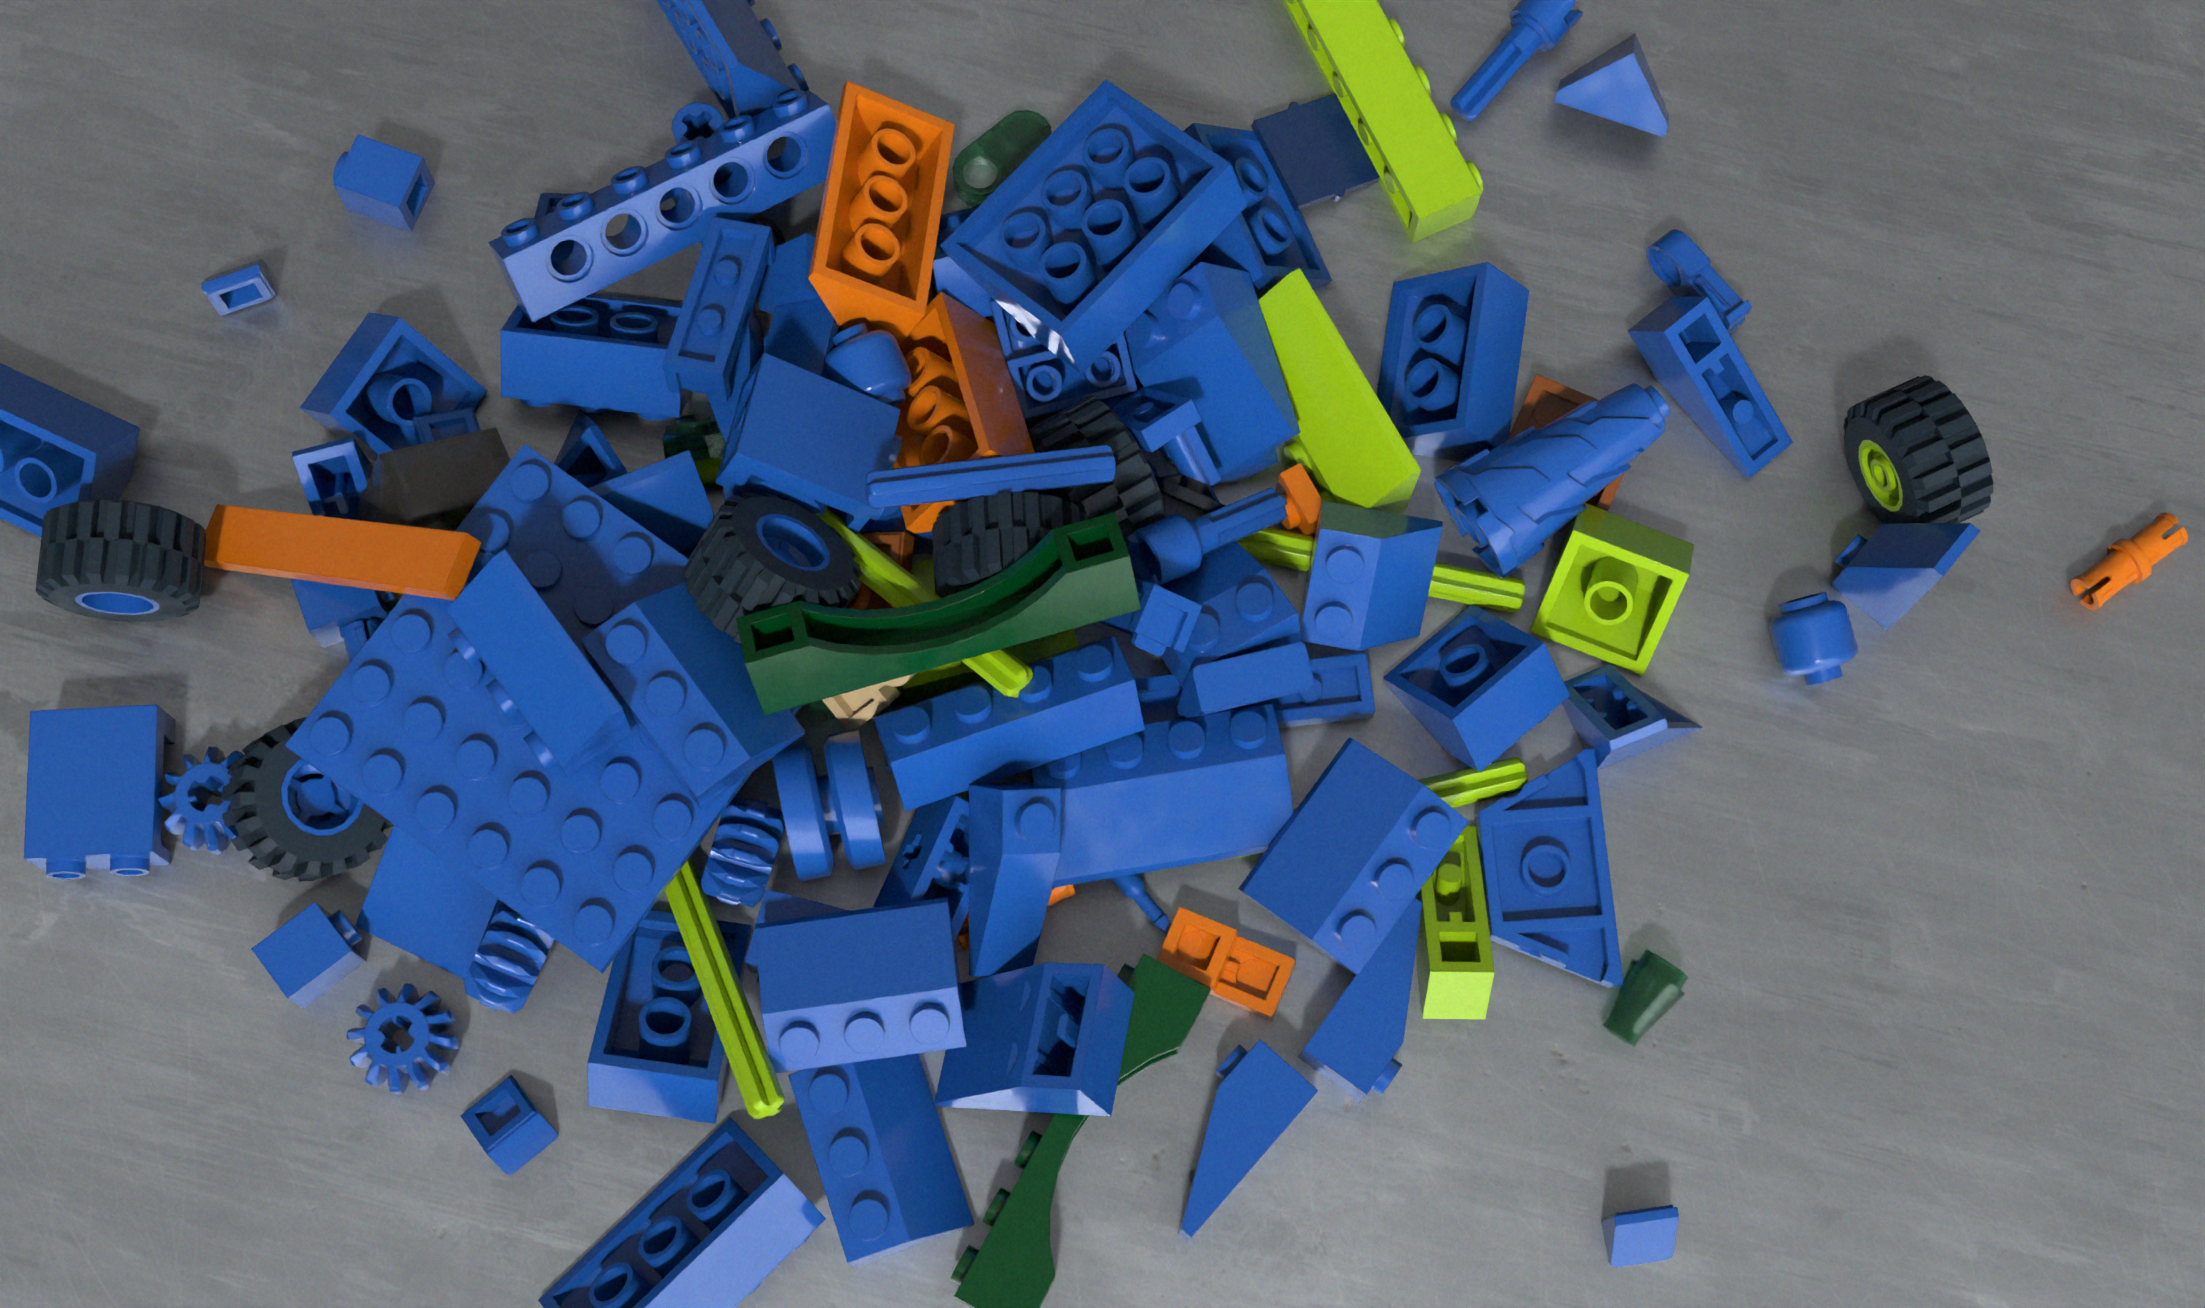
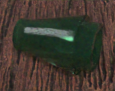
(1647, 994)

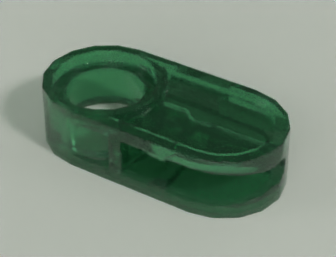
(1002, 149)

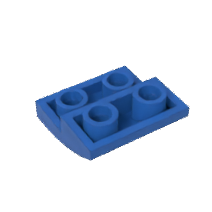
(1046, 381)

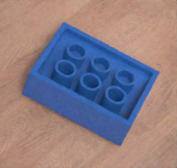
(733, 53)
(1096, 224)

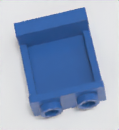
(809, 438)
(96, 790)

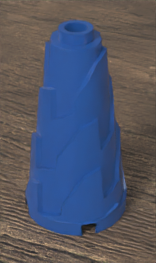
(1544, 476)

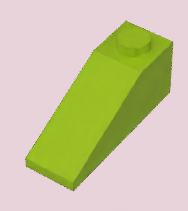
(1454, 936)

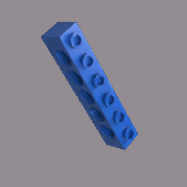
(654, 233)

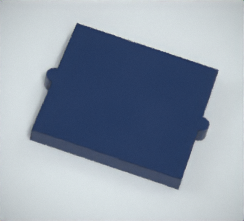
(1315, 152)

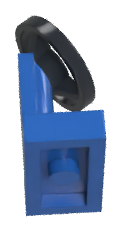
(1170, 420)

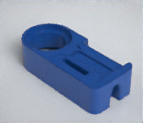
(1689, 274)

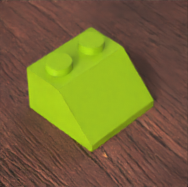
(1613, 588)

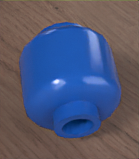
(869, 364)
(1813, 638)

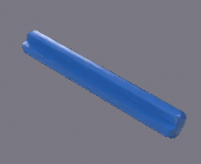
(989, 476)

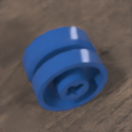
(830, 805)

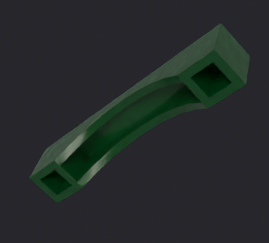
(820, 651)
(1016, 1257)

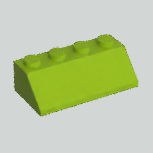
(1344, 429)

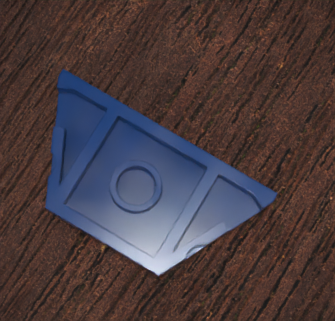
(1551, 873)

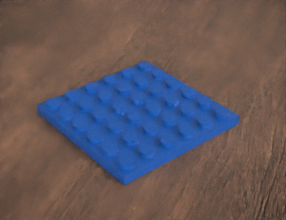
(446, 766)

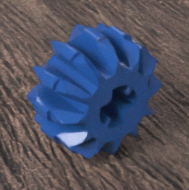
(190, 814)
(743, 852)
(507, 961)
(385, 1056)

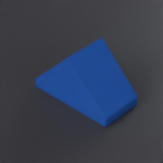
(333, 477)

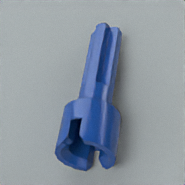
(1534, 27)
(1176, 546)

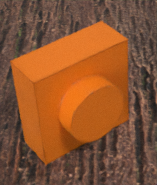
(1301, 499)

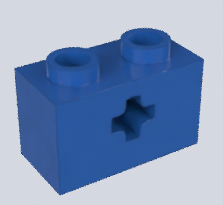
(933, 860)

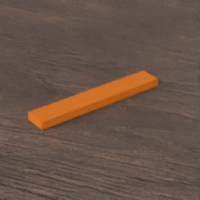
(340, 551)

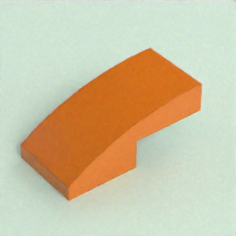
(1227, 963)

